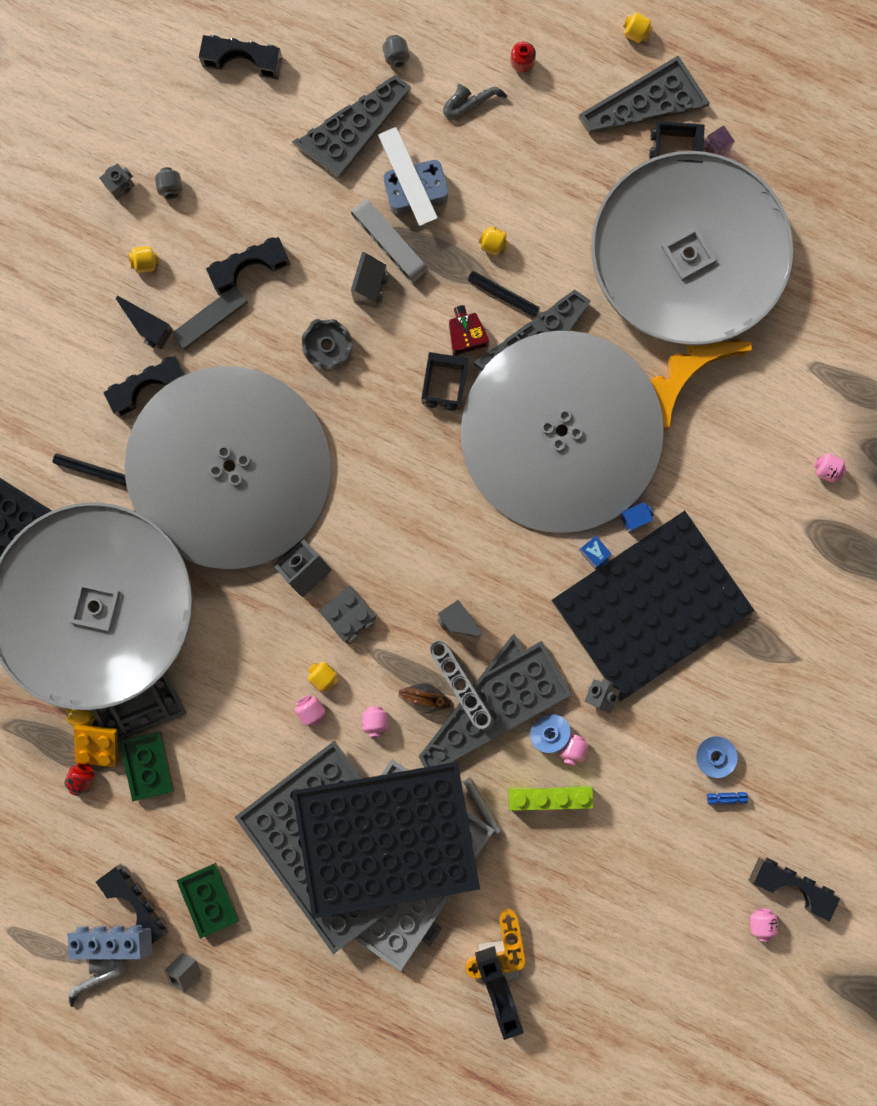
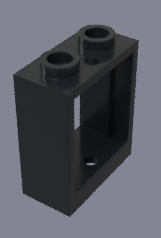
(677, 129)
(447, 361)

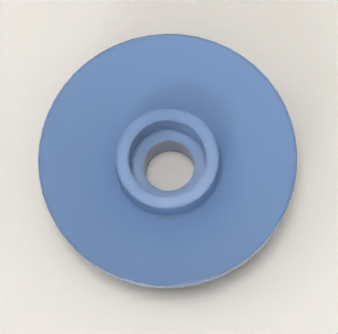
(547, 726)
(726, 759)

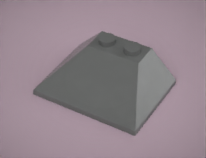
(143, 712)

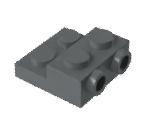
(348, 614)

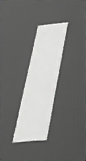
(407, 176)

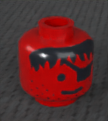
(523, 56)
(79, 779)

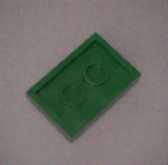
(146, 766)
(208, 900)

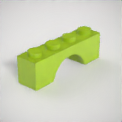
(550, 798)

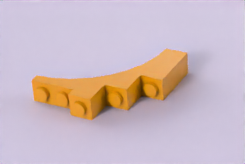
(682, 367)

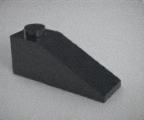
(150, 328)

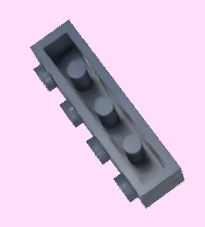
(110, 943)

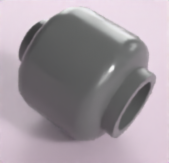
(395, 51)
(168, 183)

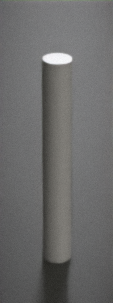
(481, 805)

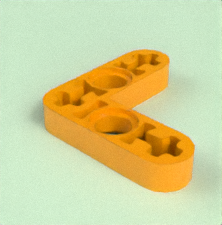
(504, 956)

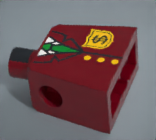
(466, 332)

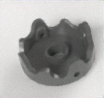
(322, 331)

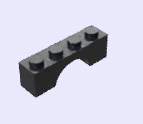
(218, 51)
(269, 254)
(123, 396)
(120, 884)
(817, 900)
(499, 992)

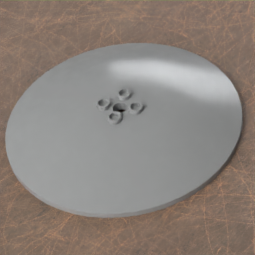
(716, 212)
(572, 478)
(221, 515)
(46, 592)

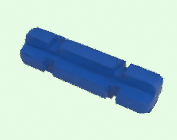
(727, 798)

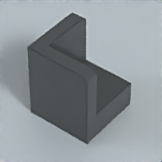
(183, 972)

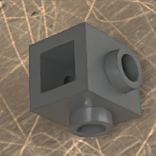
(117, 181)
(602, 695)

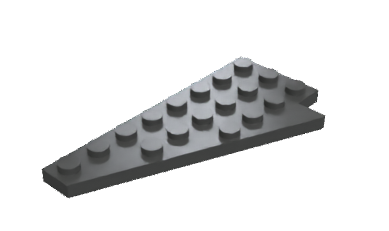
(512, 688)

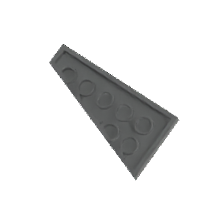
(655, 95)
(348, 131)
(557, 318)

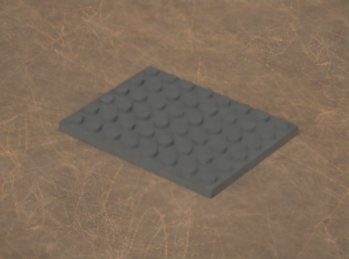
(275, 833)

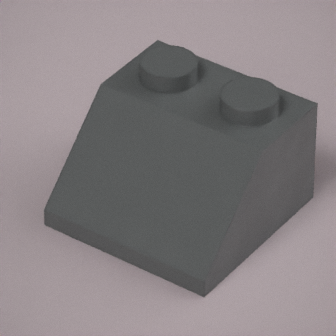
(369, 281)
(302, 568)
(458, 620)

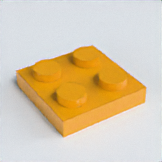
(96, 745)

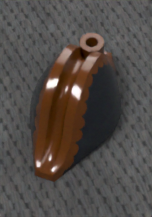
(424, 698)

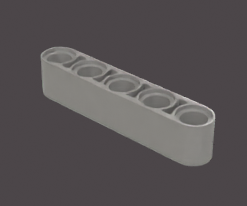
(389, 240)
(453, 679)

